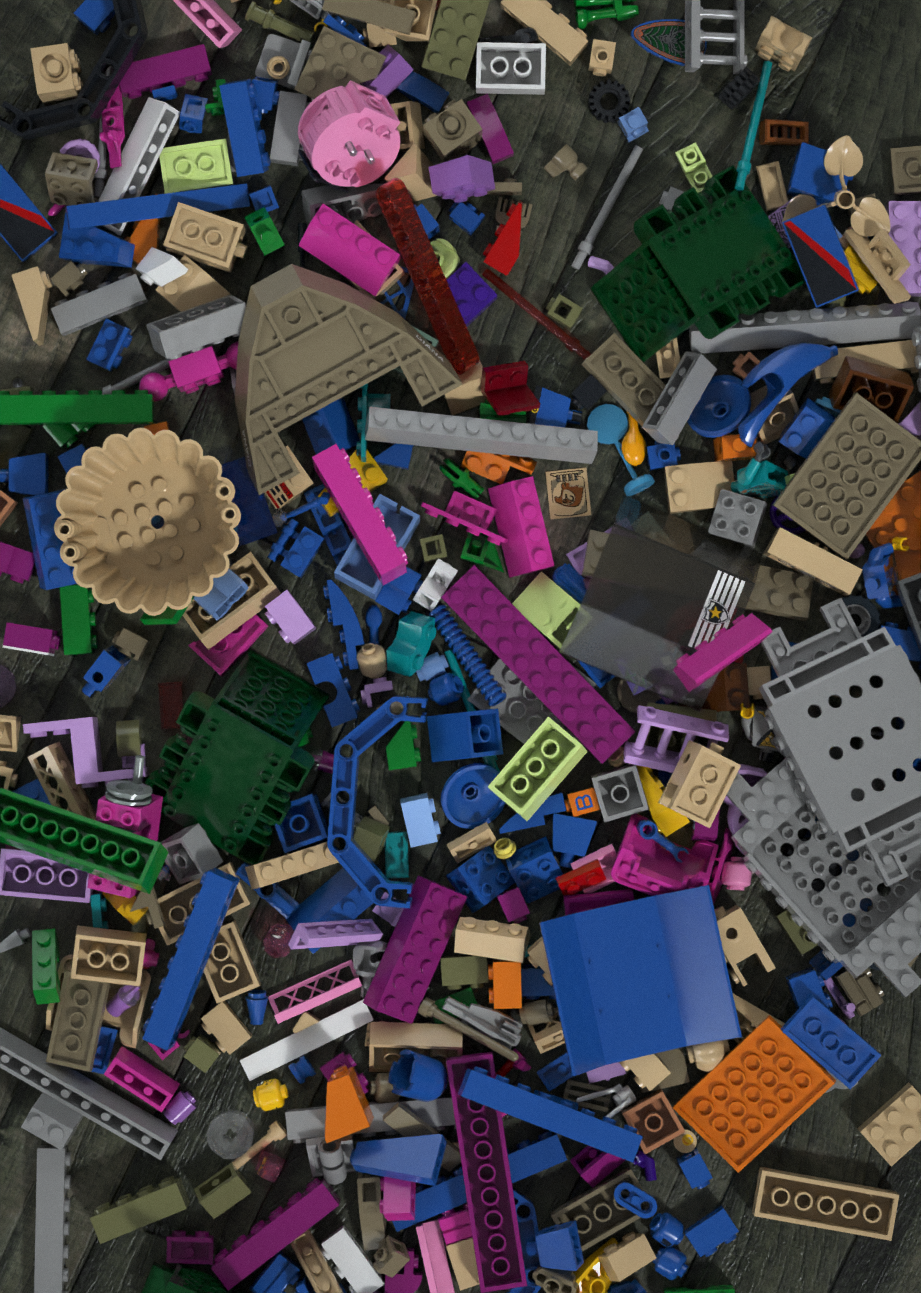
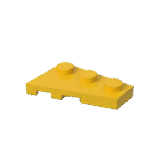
(370, 473)

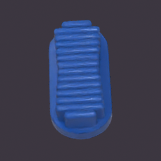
(570, 582)

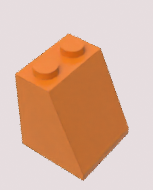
(345, 1105)

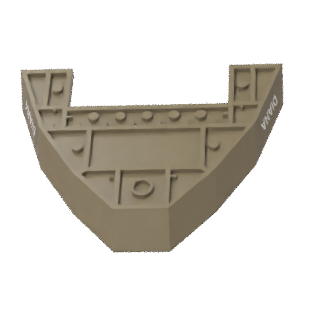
(310, 345)

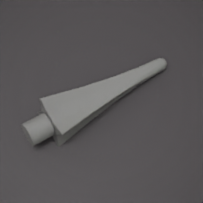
(14, 939)

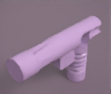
(847, 1008)

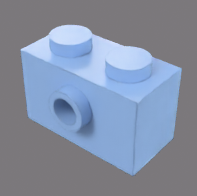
(419, 820)

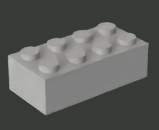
(197, 327)

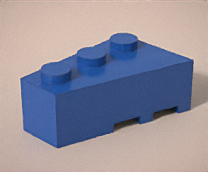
(95, 247)

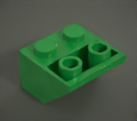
(401, 749)

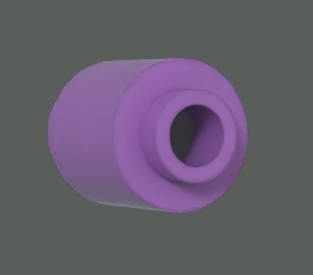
(180, 1107)

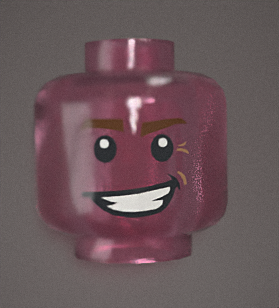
(277, 940)

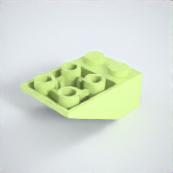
(547, 608)

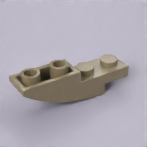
(371, 1220)

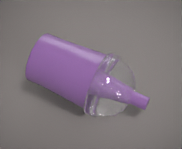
(123, 1000)

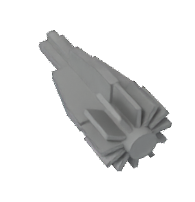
(487, 1021)

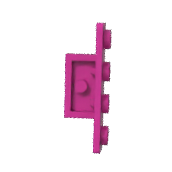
(470, 513)

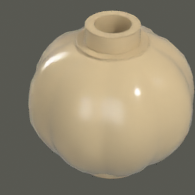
(707, 1055)

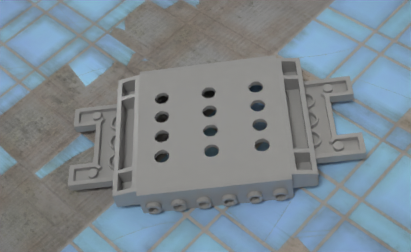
(828, 666)
(884, 935)

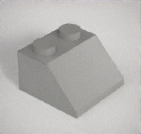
(619, 792)
(190, 853)

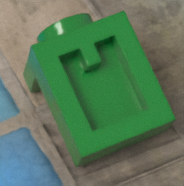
(216, 108)

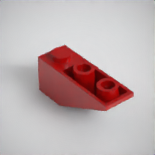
(507, 246)

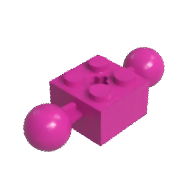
(190, 372)

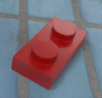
(581, 878)

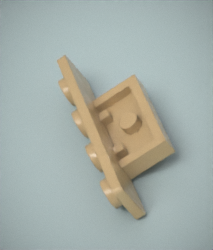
(883, 261)

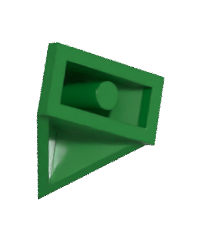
(481, 552)

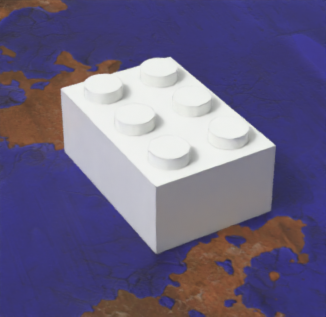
(510, 68)

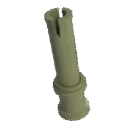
(269, 20)

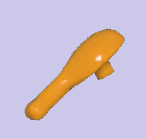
(633, 444)

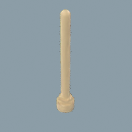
(275, 1132)

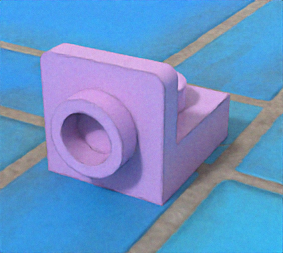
(390, 914)

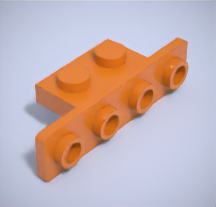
(496, 465)

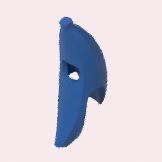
(780, 373)

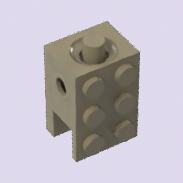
(452, 131)

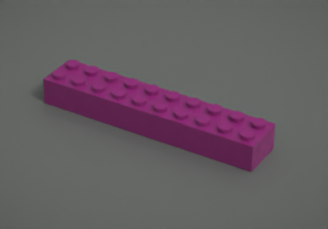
(538, 664)
(487, 1182)

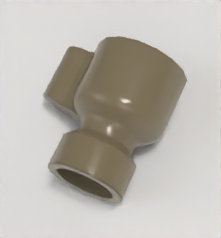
(565, 160)

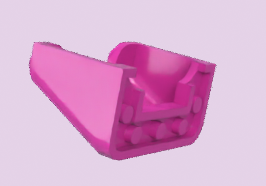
(653, 870)

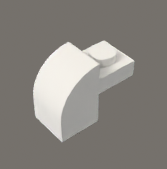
(435, 585)

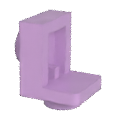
(378, 685)

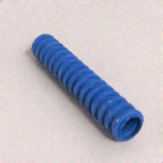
(467, 656)

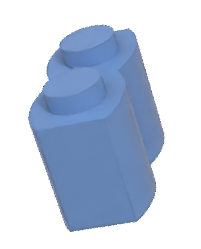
(224, 594)

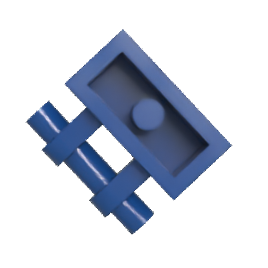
(301, 552)

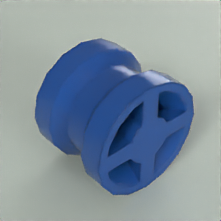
(302, 1069)

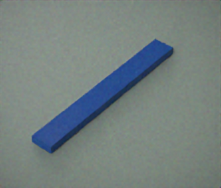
(155, 206)

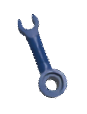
(651, 833)

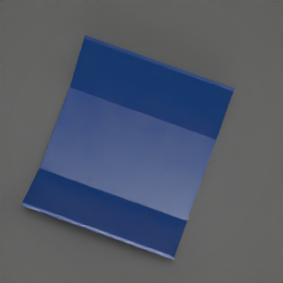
(640, 978)

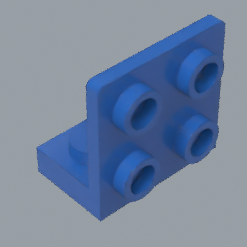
(535, 870)
(481, 878)

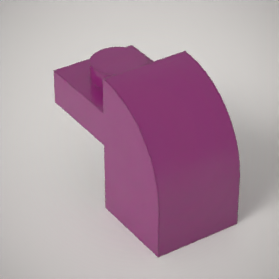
(407, 1280)

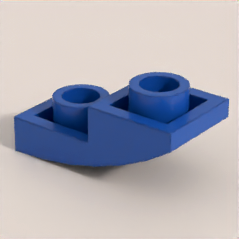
(423, 90)

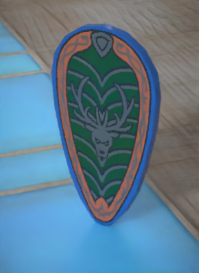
(664, 39)

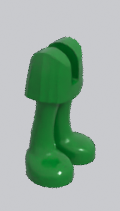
(618, 11)

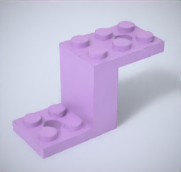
(85, 749)

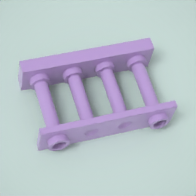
(660, 757)

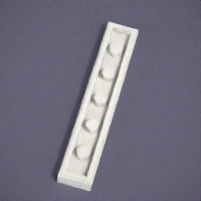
(306, 1040)

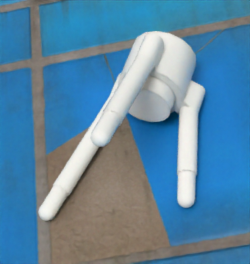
(623, 1098)

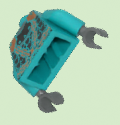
(763, 478)

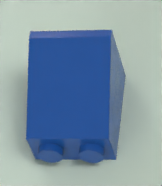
(810, 175)
(465, 735)

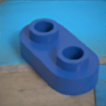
(634, 1200)

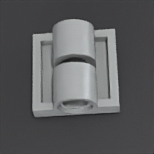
(330, 1158)

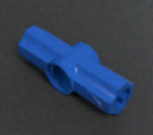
(278, 899)

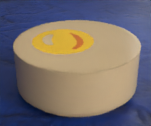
(685, 1142)

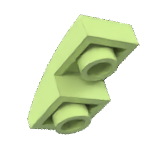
(694, 166)

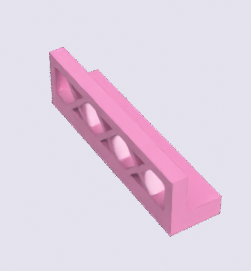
(318, 999)
(434, 1257)

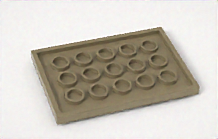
(850, 476)

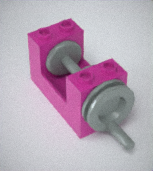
(130, 808)

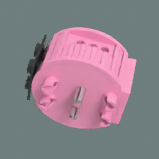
(348, 136)

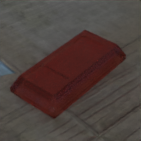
(170, 704)

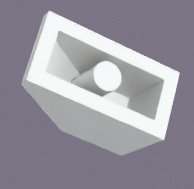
(160, 268)

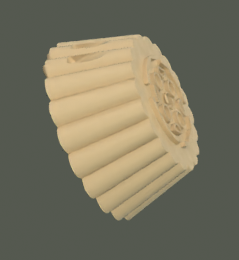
(111, 514)

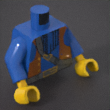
(881, 573)

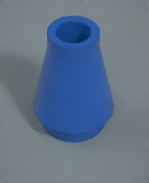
(256, 1005)

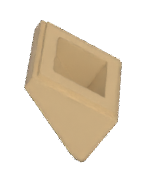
(305, 1021)

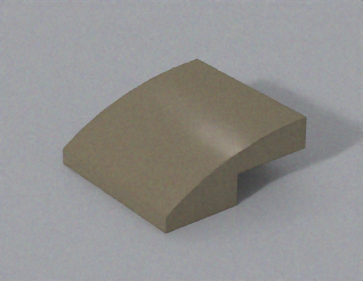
(675, 1062)

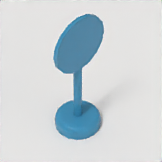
(611, 427)

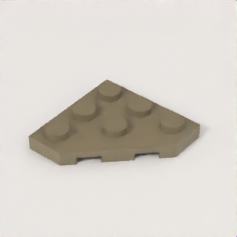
(336, 62)

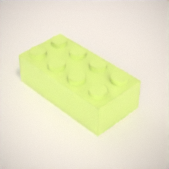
(537, 769)

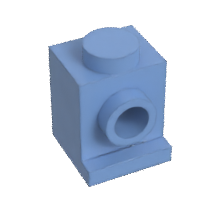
(633, 124)

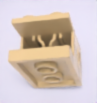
(56, 73)
(205, 237)
(700, 782)
(739, 941)

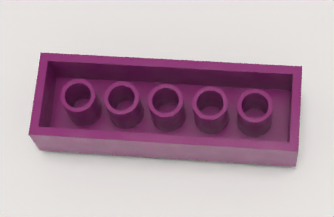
(414, 950)
(276, 1233)

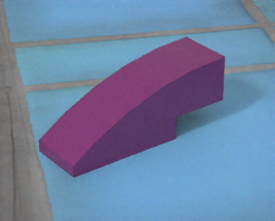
(493, 133)

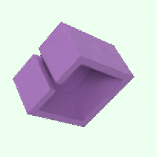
(462, 178)

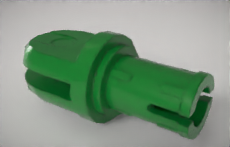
(462, 480)

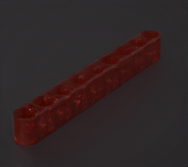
(427, 275)

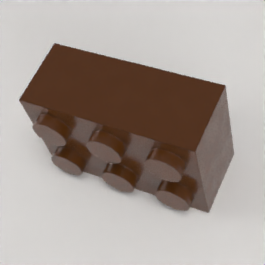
(879, 385)

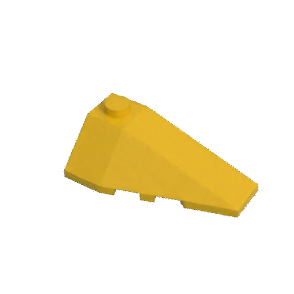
(664, 817)

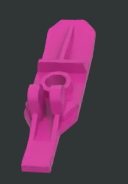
(113, 134)
(724, 855)

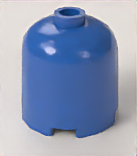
(418, 1076)

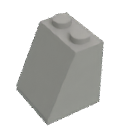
(52, 1121)

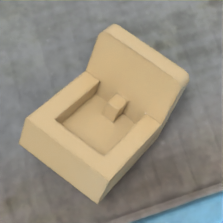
(9, 773)

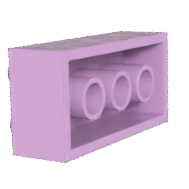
(906, 233)

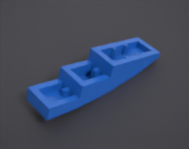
(331, 527)

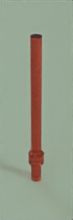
(572, 343)

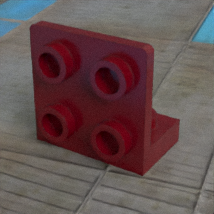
(507, 388)

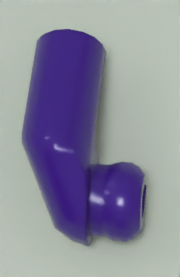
(647, 1163)

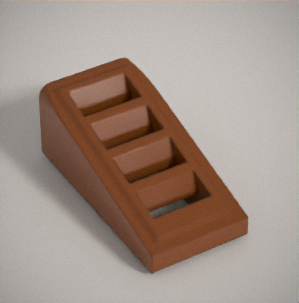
(764, 132)

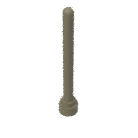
(430, 1009)

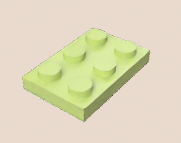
(196, 166)

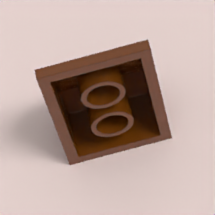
(729, 689)

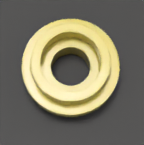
(504, 848)

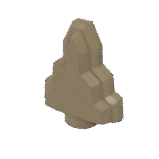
(555, 1280)

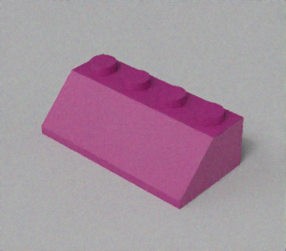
(349, 250)
(523, 525)
(721, 651)

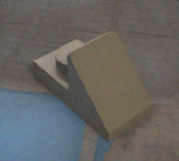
(151, 901)

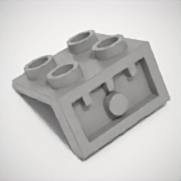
(737, 518)

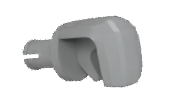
(366, 961)

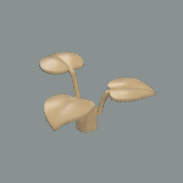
(845, 159)

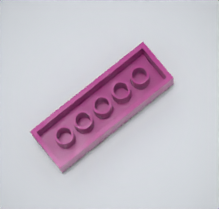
(359, 514)

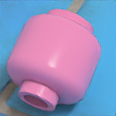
(735, 874)

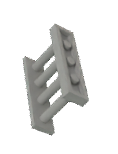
(695, 36)

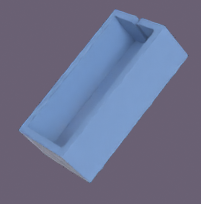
(354, 567)

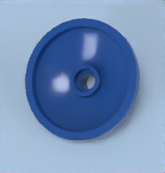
(719, 397)
(477, 805)

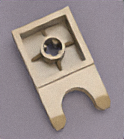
(782, 44)

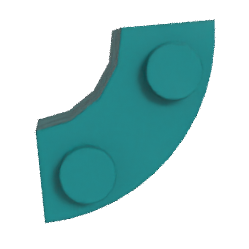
(411, 644)

